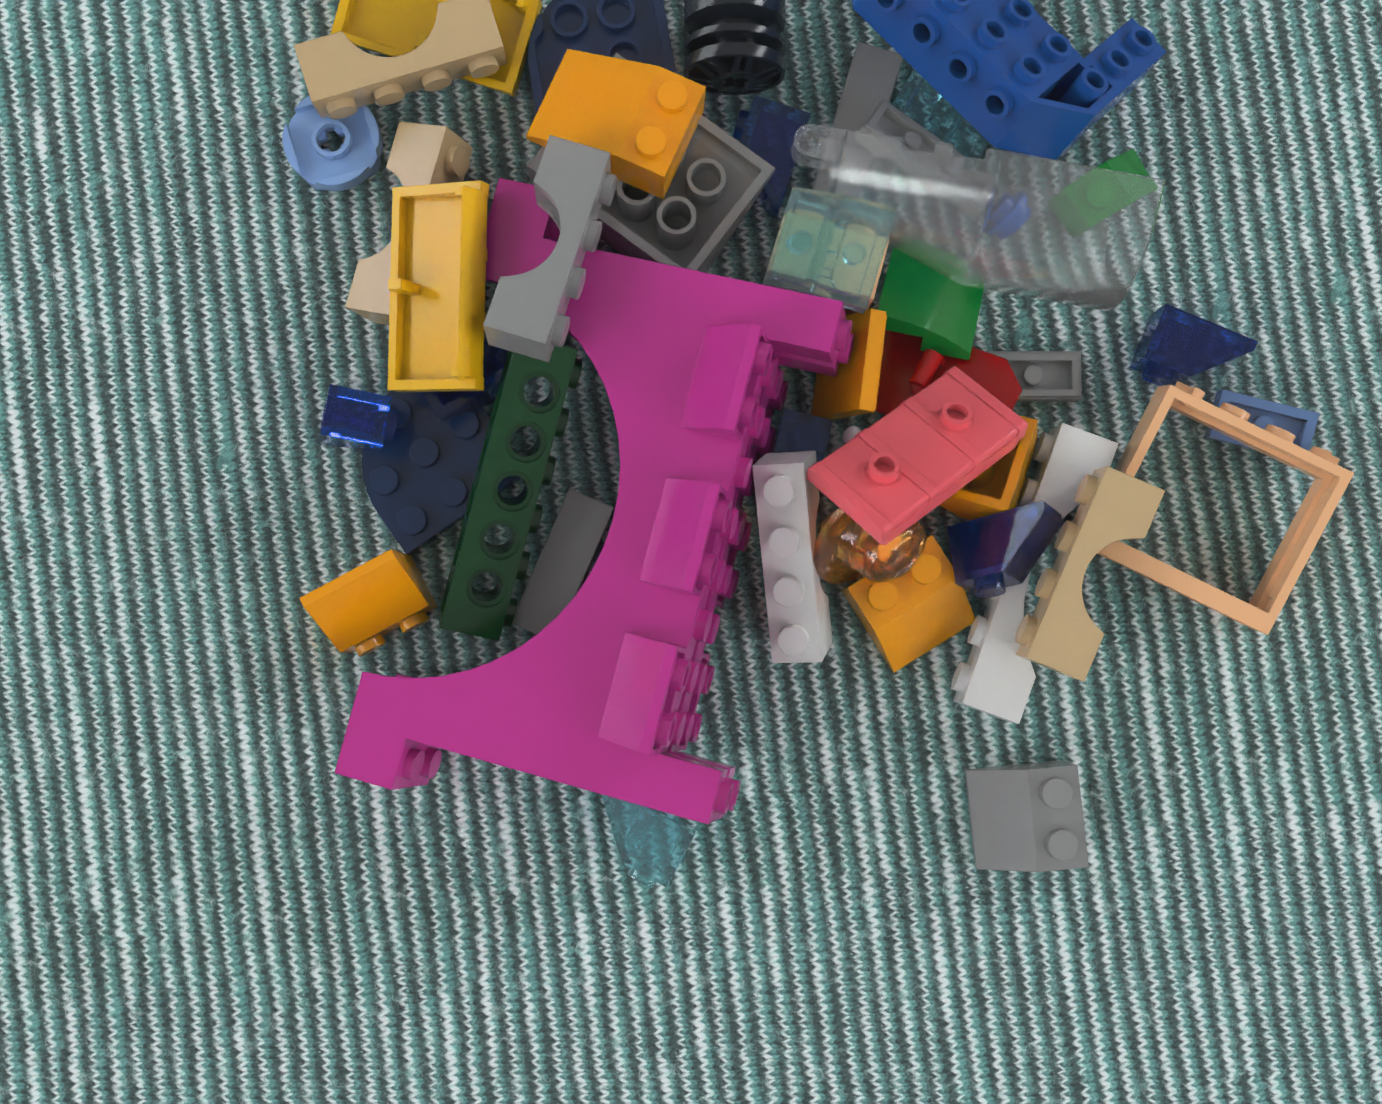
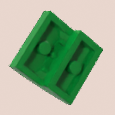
(930, 306)

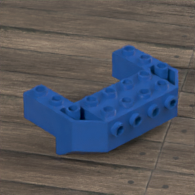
(1012, 69)

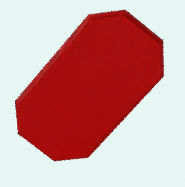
(909, 370)

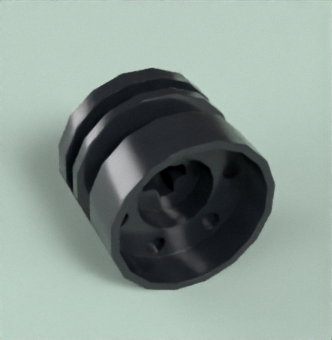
(735, 45)

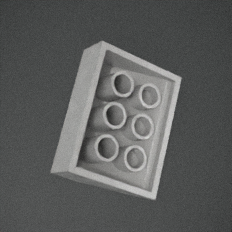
(701, 207)

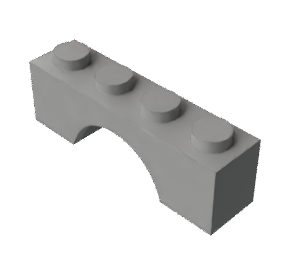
(532, 306)

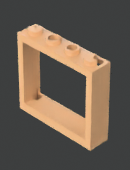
(1301, 537)

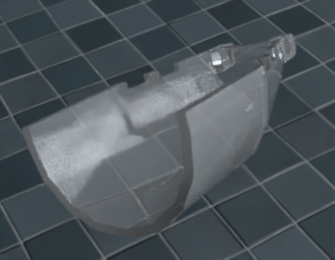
(999, 219)

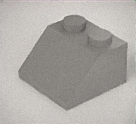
(1027, 817)

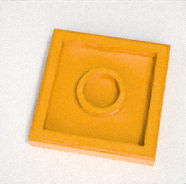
(857, 382)

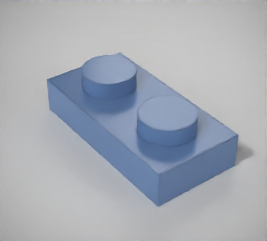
(1264, 412)

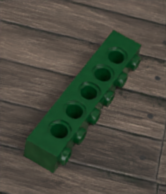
(487, 612)

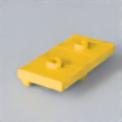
(403, 25)
(437, 287)

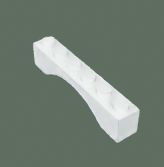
(994, 676)

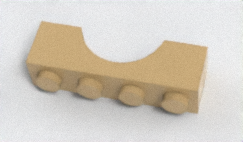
(346, 77)
(417, 157)
(1060, 629)

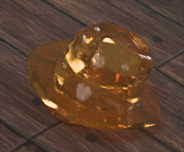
(849, 552)

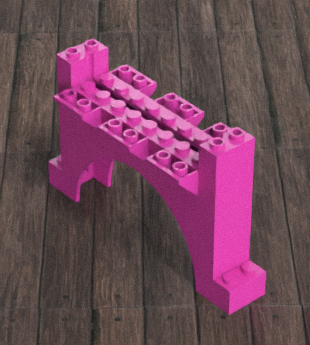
(621, 669)

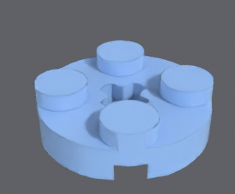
(339, 169)

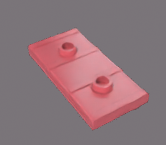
(918, 455)

